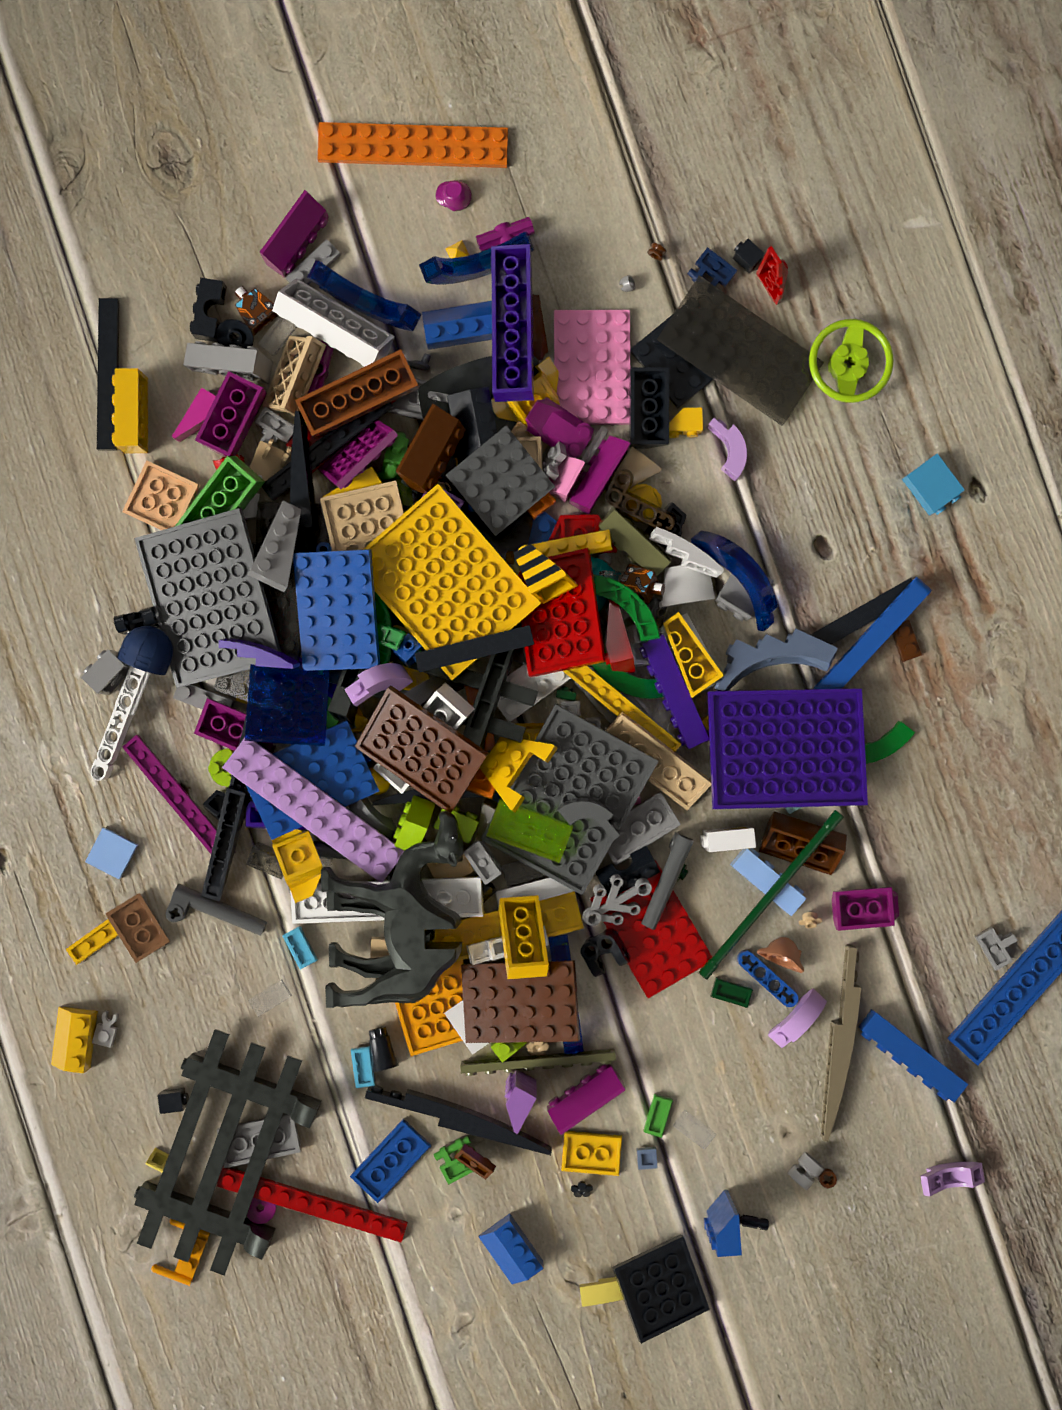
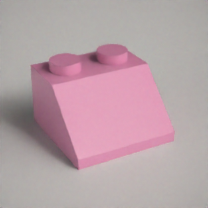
(569, 473)

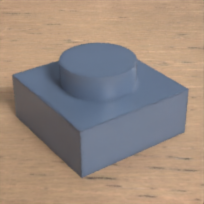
(647, 1158)

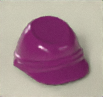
(454, 195)

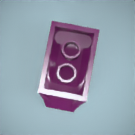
(558, 425)
(864, 908)

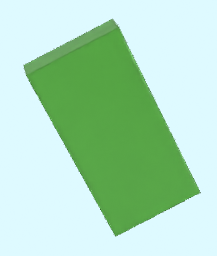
(658, 1115)

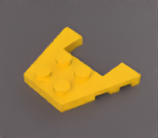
(508, 761)

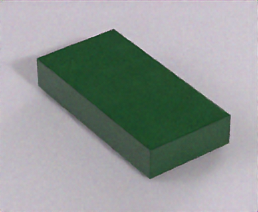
(731, 992)

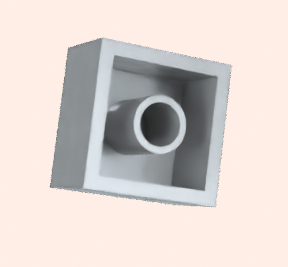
(105, 672)

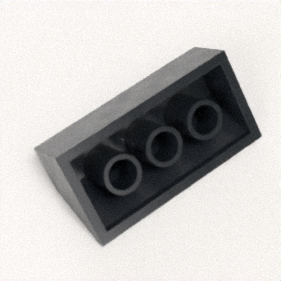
(648, 407)
(476, 414)

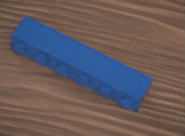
(913, 1056)

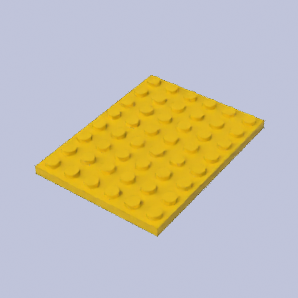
(446, 577)

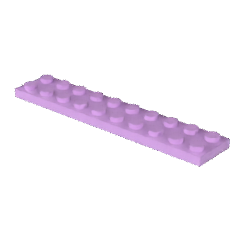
(313, 809)

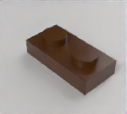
(906, 642)
(475, 1161)

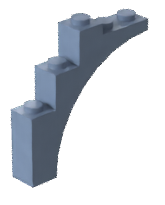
(797, 649)

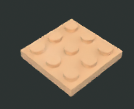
(160, 497)

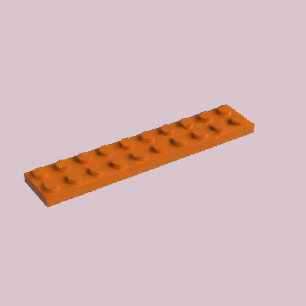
(412, 145)

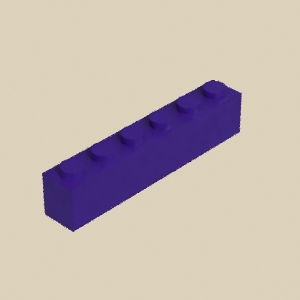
(674, 690)

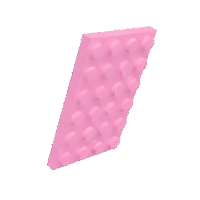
(593, 364)

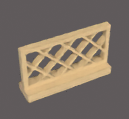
(303, 372)

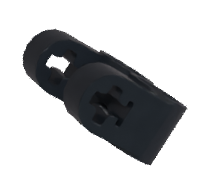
(127, 622)
(593, 958)

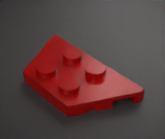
(577, 525)

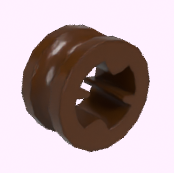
(656, 251)
(826, 1184)

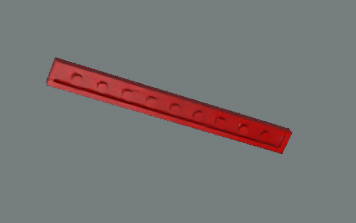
(318, 1205)

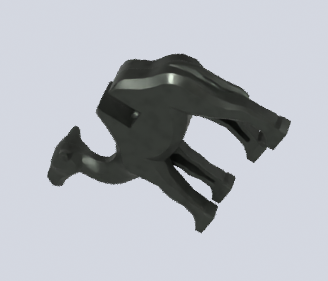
(409, 925)

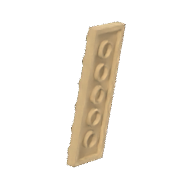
(672, 773)

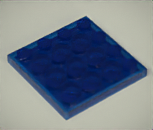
(287, 706)

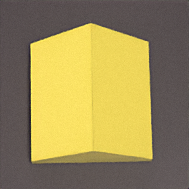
(157, 1160)

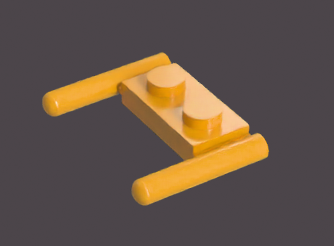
(185, 1270)

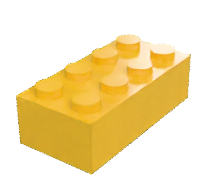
(130, 410)
(523, 937)

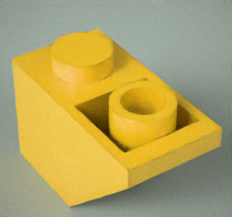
(687, 422)

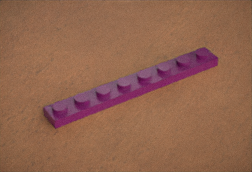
(171, 791)

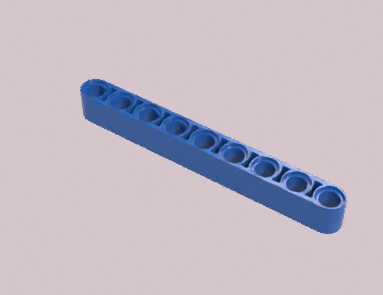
(875, 636)

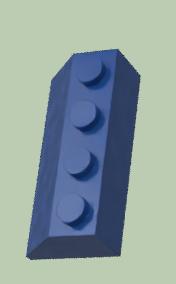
(458, 325)
(723, 1226)

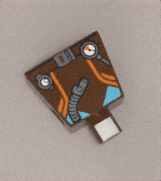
(254, 309)
(642, 582)

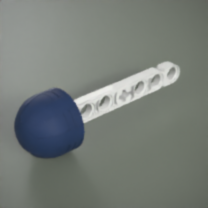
(146, 652)

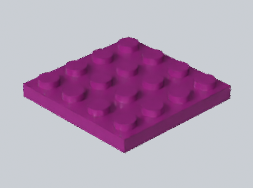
(357, 454)

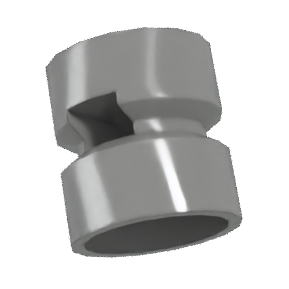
(813, 1169)

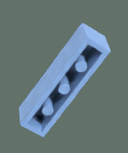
(763, 877)

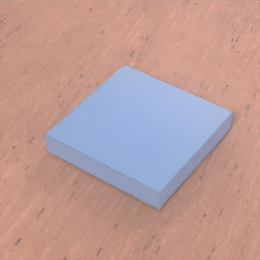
(111, 853)

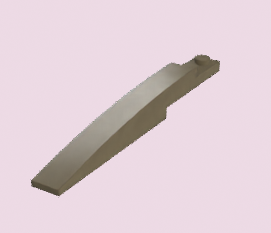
(841, 1041)

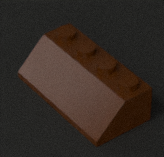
(430, 450)
(788, 837)

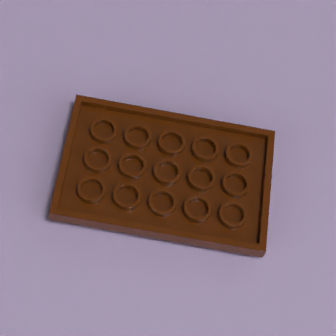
(421, 749)
(521, 1007)

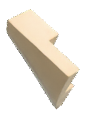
(639, 465)

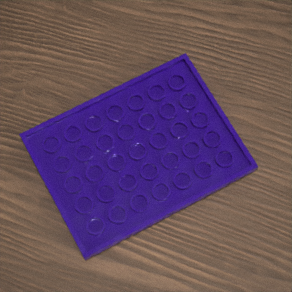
(787, 748)

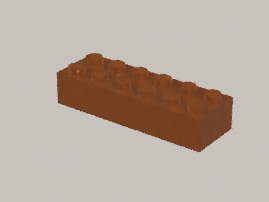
(357, 394)

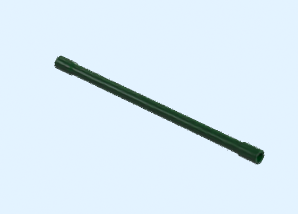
(713, 963)

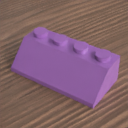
(520, 1097)

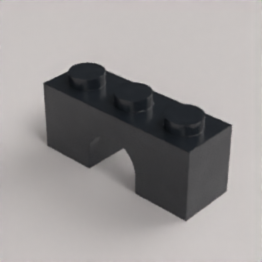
(208, 293)
(642, 866)

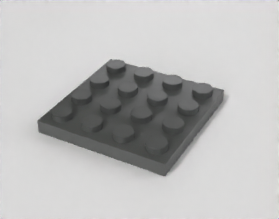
(500, 480)

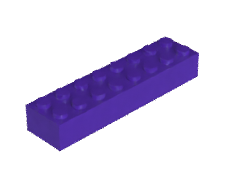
(512, 323)

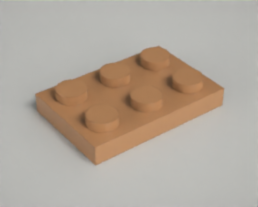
(137, 927)

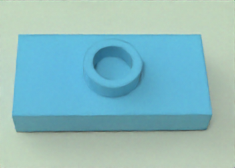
(300, 947)
(362, 1067)

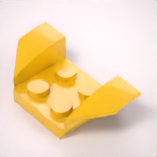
(544, 386)
(298, 863)

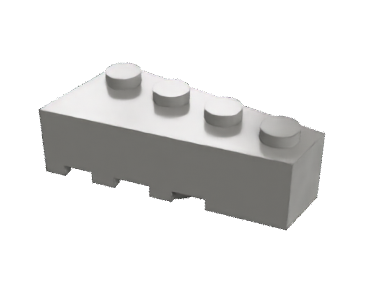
(245, 363)
(276, 553)

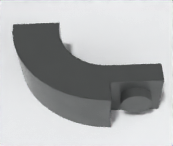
(591, 809)
(368, 813)

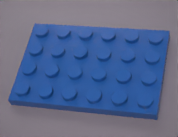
(336, 609)
(333, 768)

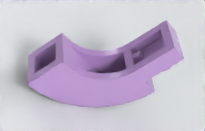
(735, 447)
(376, 680)
(799, 1019)
(952, 1175)

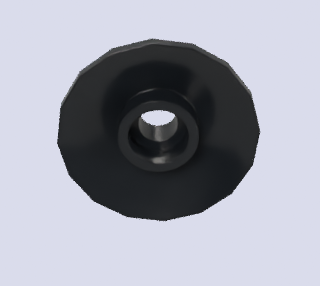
(226, 336)

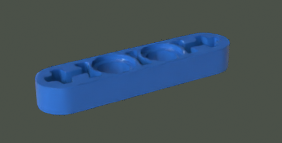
(767, 978)

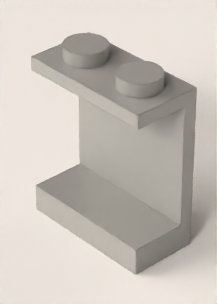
(736, 599)
(483, 861)

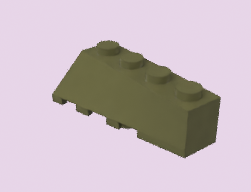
(634, 542)

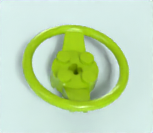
(851, 351)

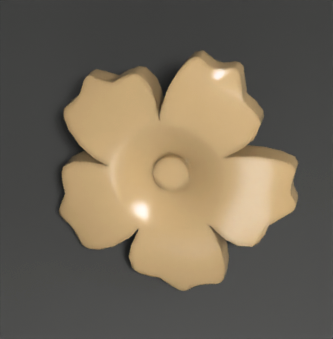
(537, 1047)

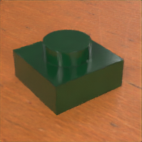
(566, 693)

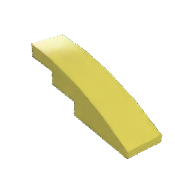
(600, 1292)

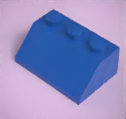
(512, 1250)

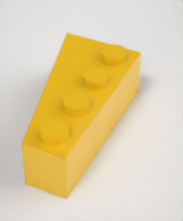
(694, 661)

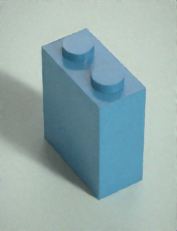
(934, 485)

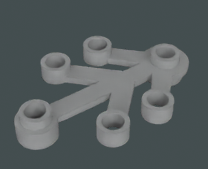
(614, 902)

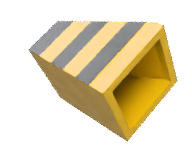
(542, 575)

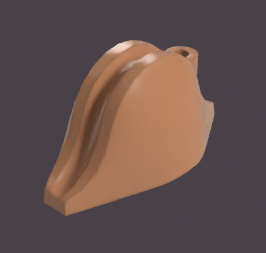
(783, 953)

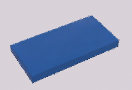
(390, 1160)

